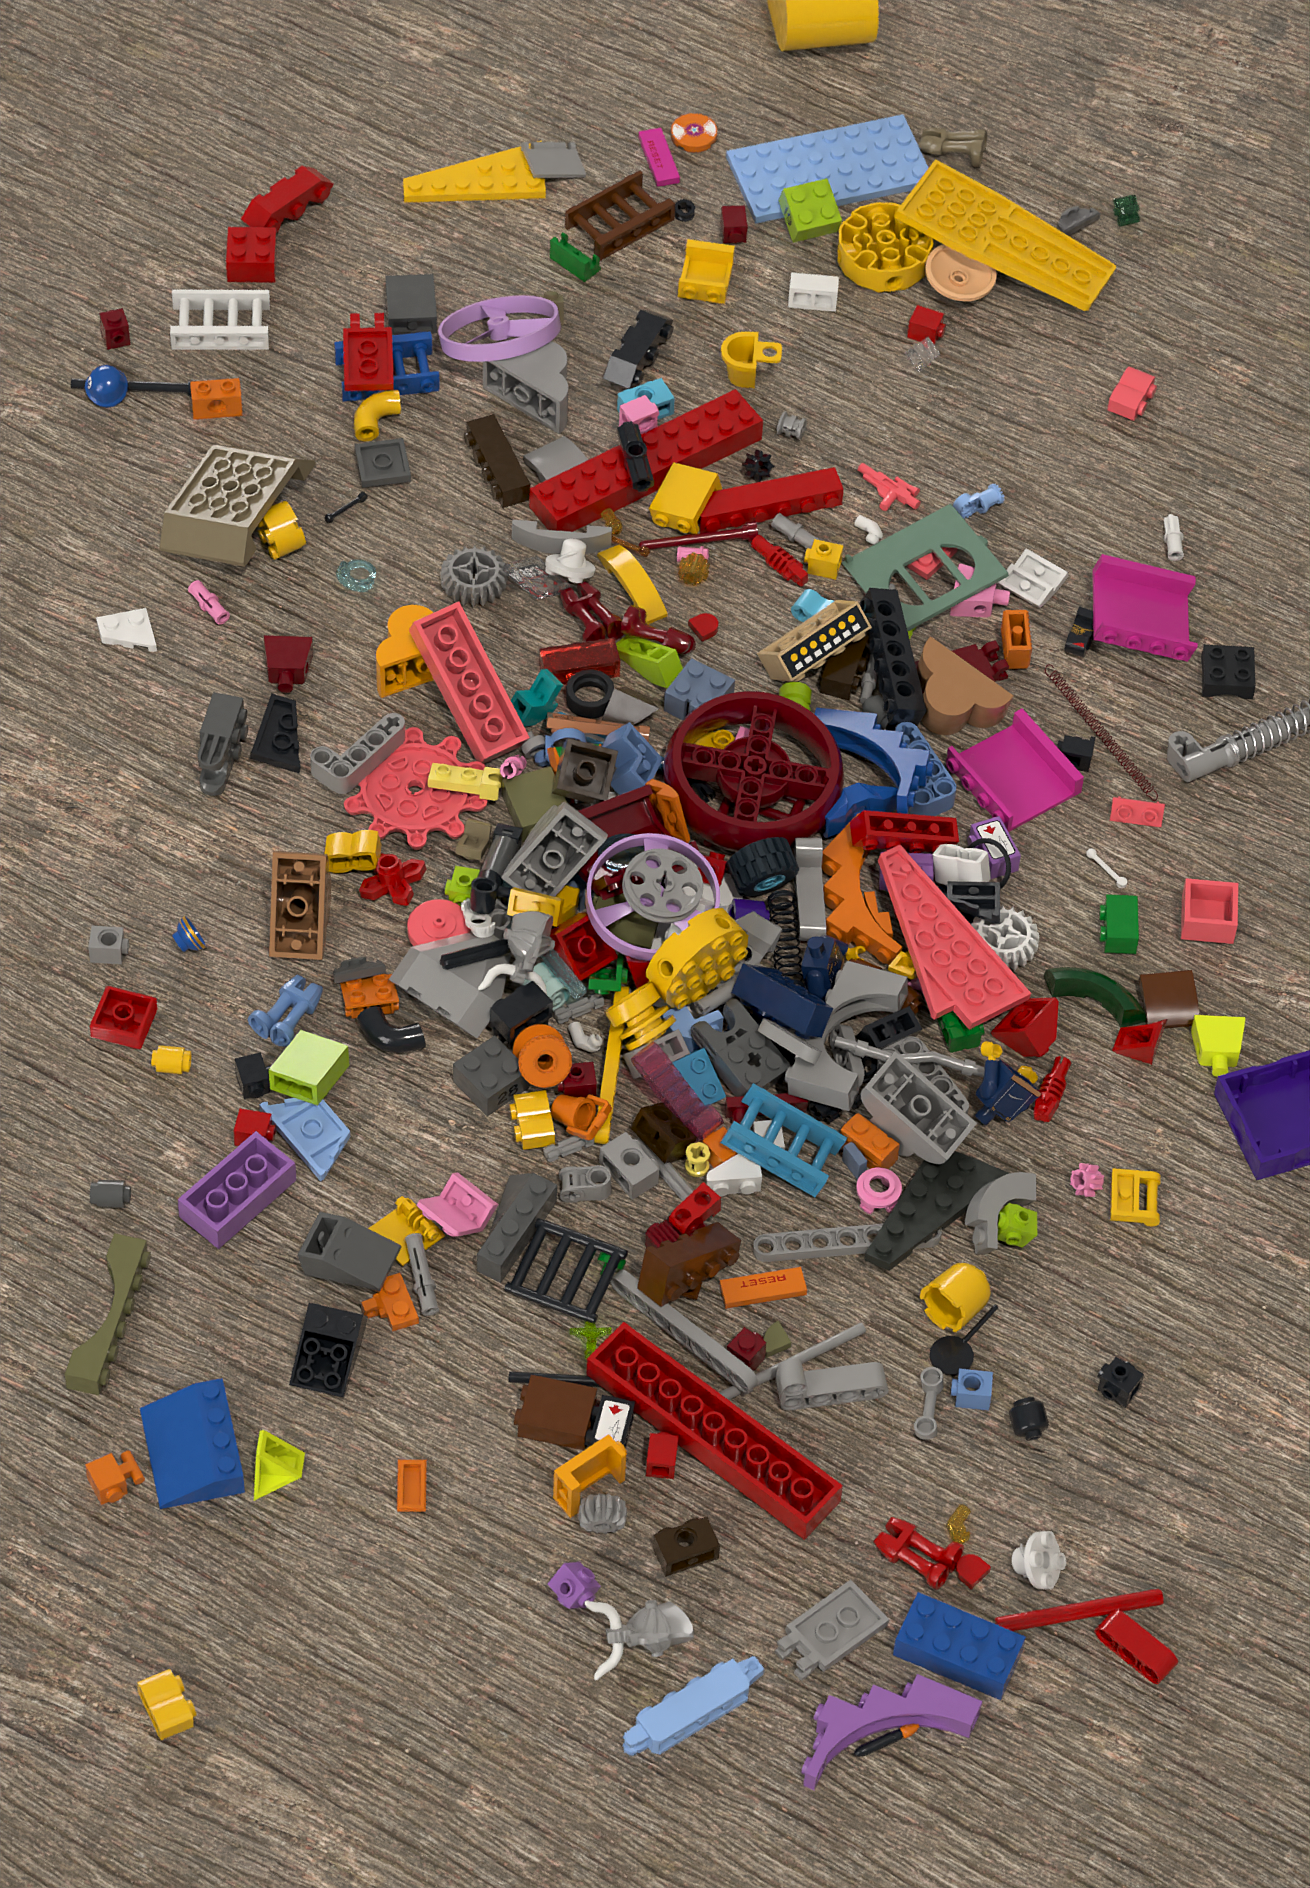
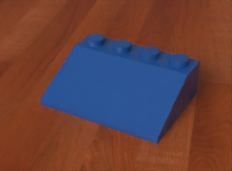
(192, 1445)

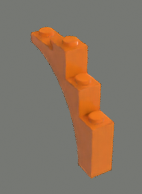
(842, 892)

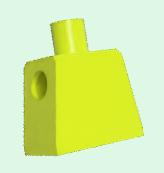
(1217, 1041)

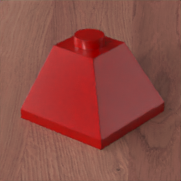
(1029, 1027)

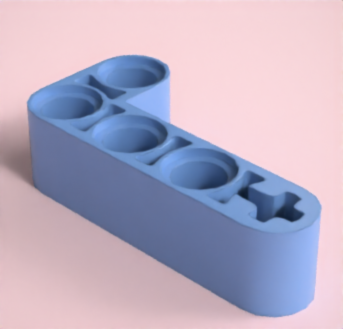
(941, 788)

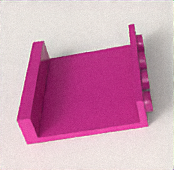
(1142, 607)
(1016, 772)

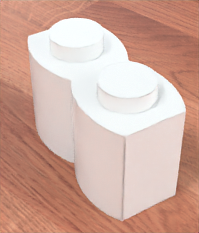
(960, 864)

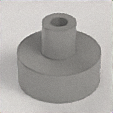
(533, 745)

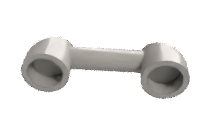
(932, 1385)

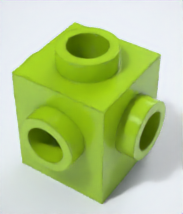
(460, 885)
(1017, 1225)

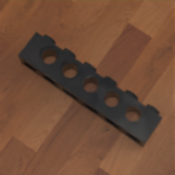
(893, 657)

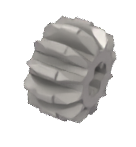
(602, 1513)

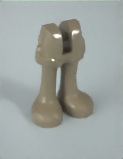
(941, 141)

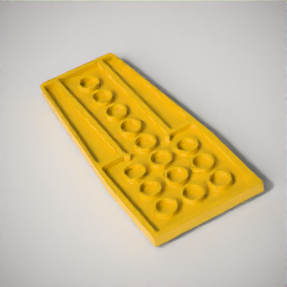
(1004, 236)

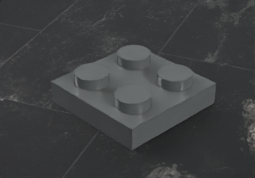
(382, 462)

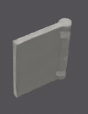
(553, 160)

